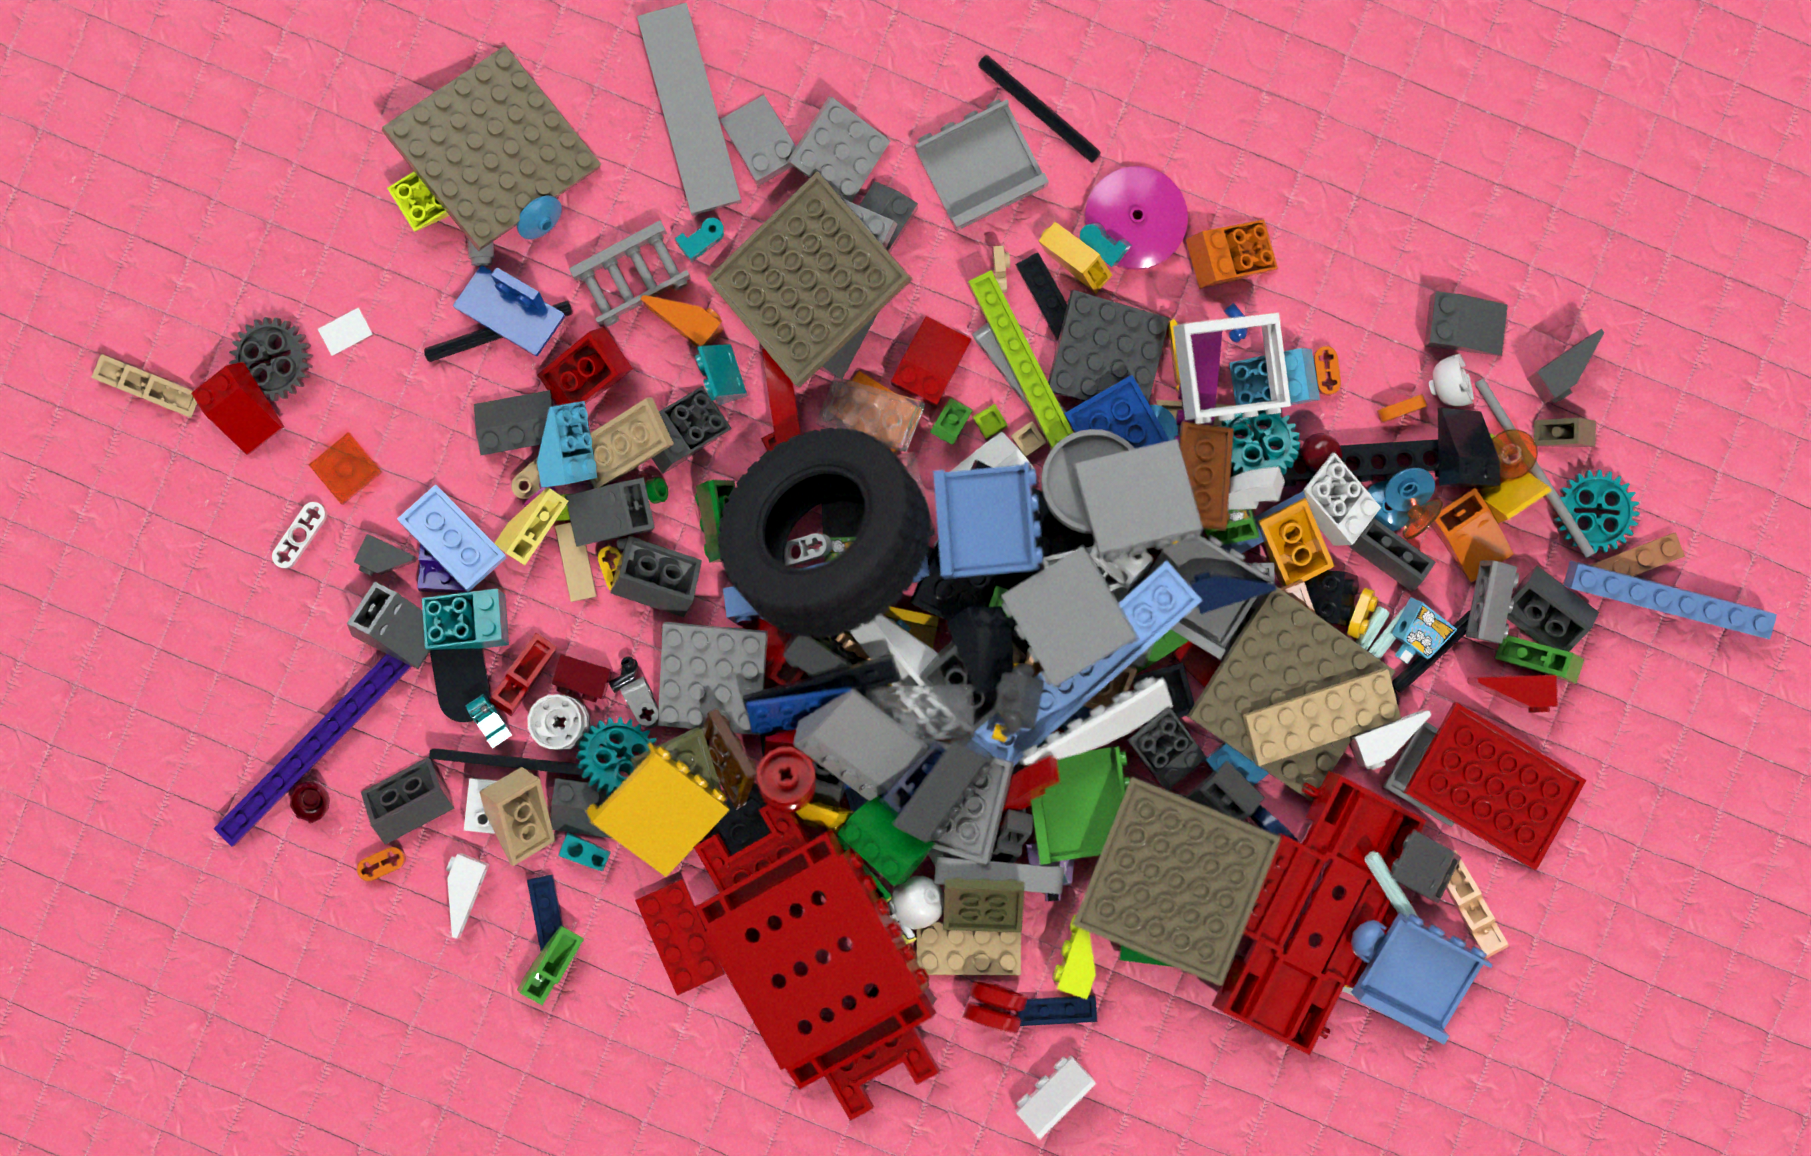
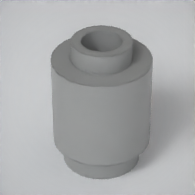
(482, 257)

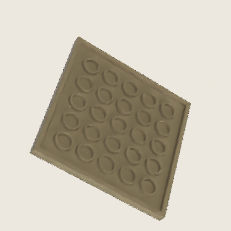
(490, 147)
(809, 279)
(1275, 659)
(1176, 881)

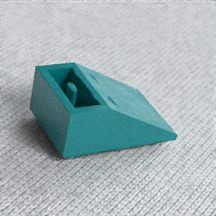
(723, 373)
(465, 620)

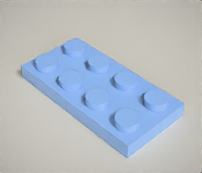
(451, 538)

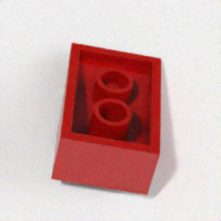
(930, 361)
(585, 369)
(238, 407)
(1533, 692)

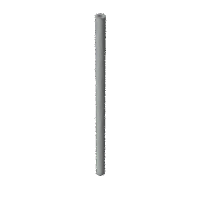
(1553, 497)

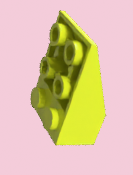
(417, 202)
(1077, 968)

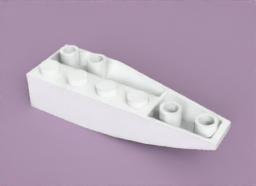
(886, 638)
(1106, 723)

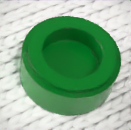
(657, 490)

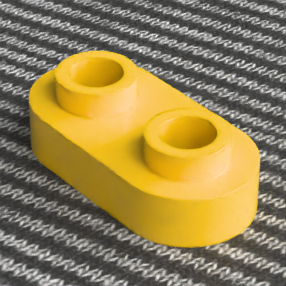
(1359, 622)

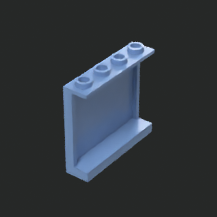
(987, 521)
(1419, 976)

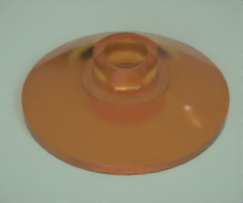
(1519, 443)
(1421, 518)

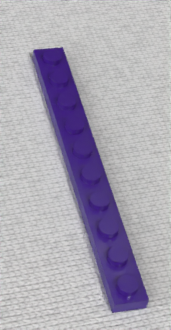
(311, 749)

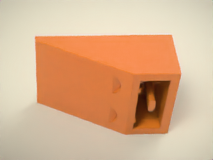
(1231, 253)
(1471, 533)

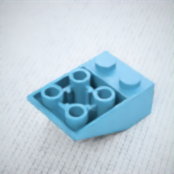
(1252, 383)
(566, 447)

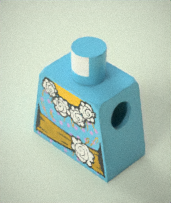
(1420, 631)

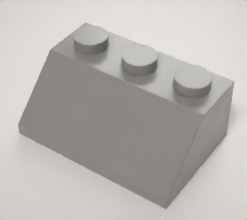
(1492, 601)

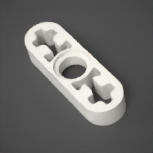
(293, 554)
(806, 554)

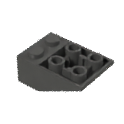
(692, 425)
(610, 512)
(390, 625)
(1167, 749)
(1227, 793)
(1425, 866)

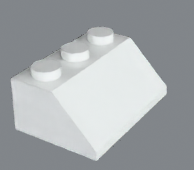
(996, 453)
(1054, 1096)

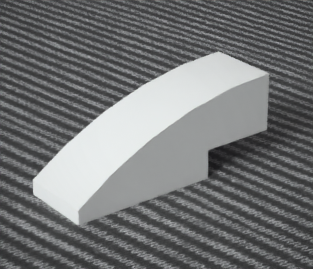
(1255, 486)

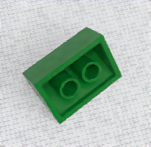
(711, 499)
(882, 844)

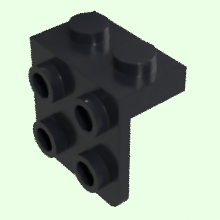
(1333, 596)

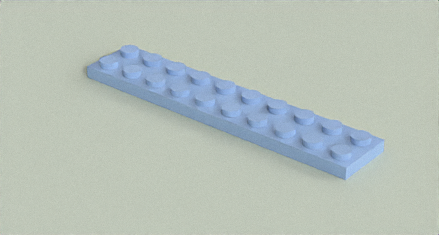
(1151, 611)

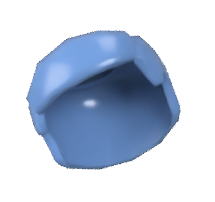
(1367, 939)

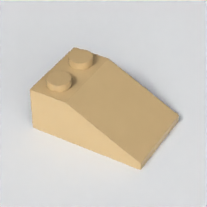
(518, 814)

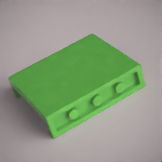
(1081, 809)

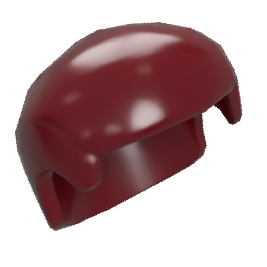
(1318, 449)
(309, 801)

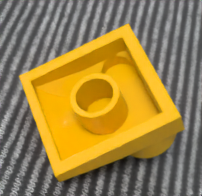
(824, 815)

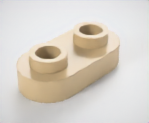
(530, 475)

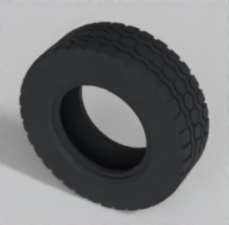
(861, 578)

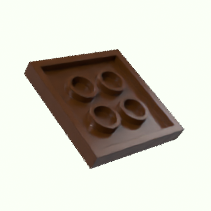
(731, 764)

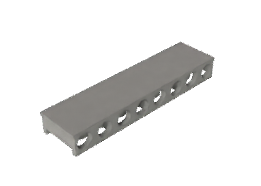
(689, 109)

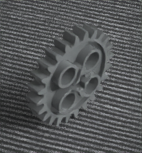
(264, 338)

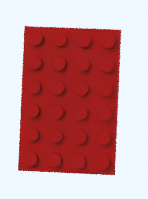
(1494, 786)

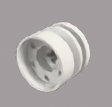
(544, 722)

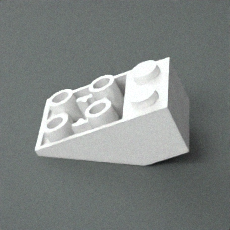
(1339, 502)

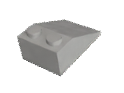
(759, 139)

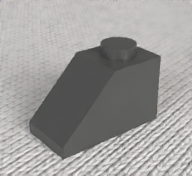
(381, 557)

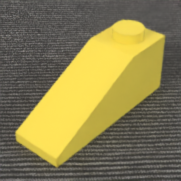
(531, 525)

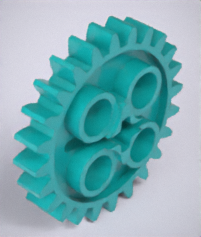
(1278, 434)
(1597, 488)
(630, 740)

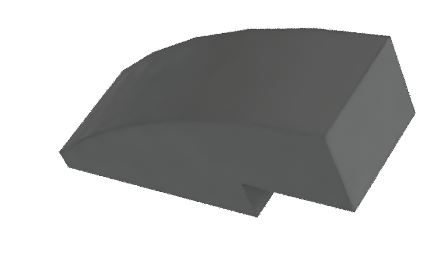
(1012, 833)

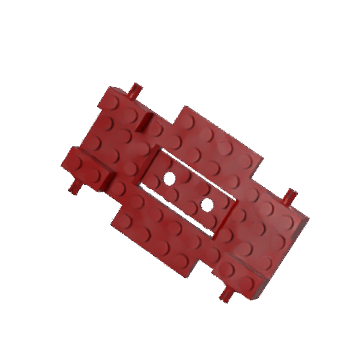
(1297, 990)

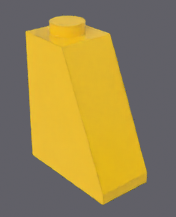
(1075, 257)

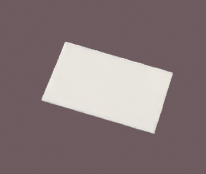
(345, 331)

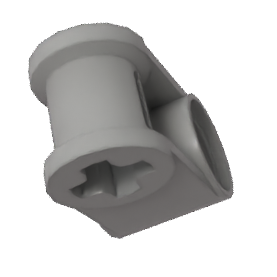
(640, 698)

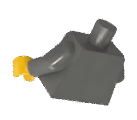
(1017, 701)

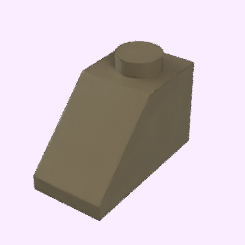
(1565, 432)

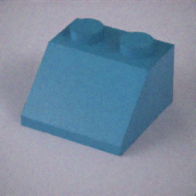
(1244, 766)

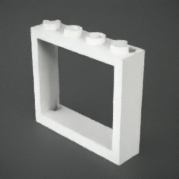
(1274, 360)

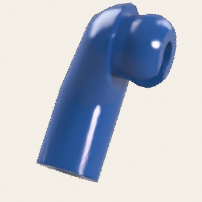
(1237, 334)

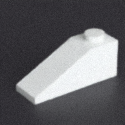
(463, 887)

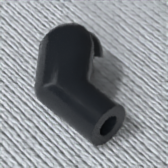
(628, 674)

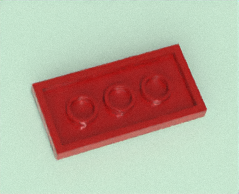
(679, 937)

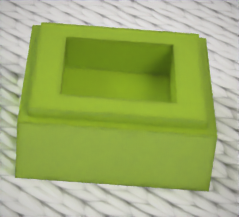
(990, 421)

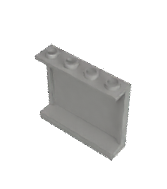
(980, 164)
(1138, 500)
(1068, 617)
(1216, 627)

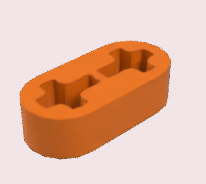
(1333, 370)
(1402, 408)
(383, 869)

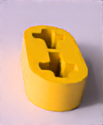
(605, 566)

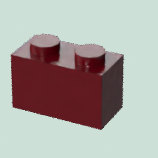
(581, 677)

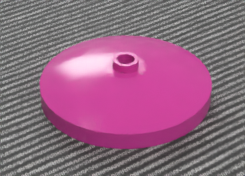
(1162, 211)

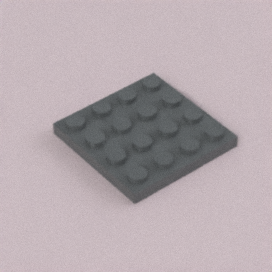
(1104, 345)

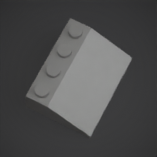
(858, 744)

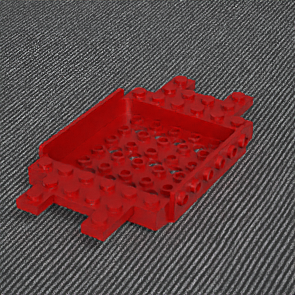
(858, 1041)

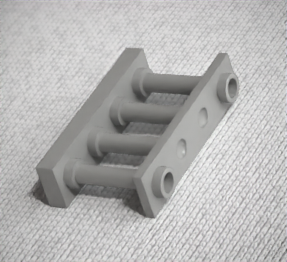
(608, 259)

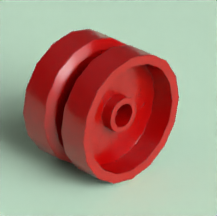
(783, 764)
(994, 1011)

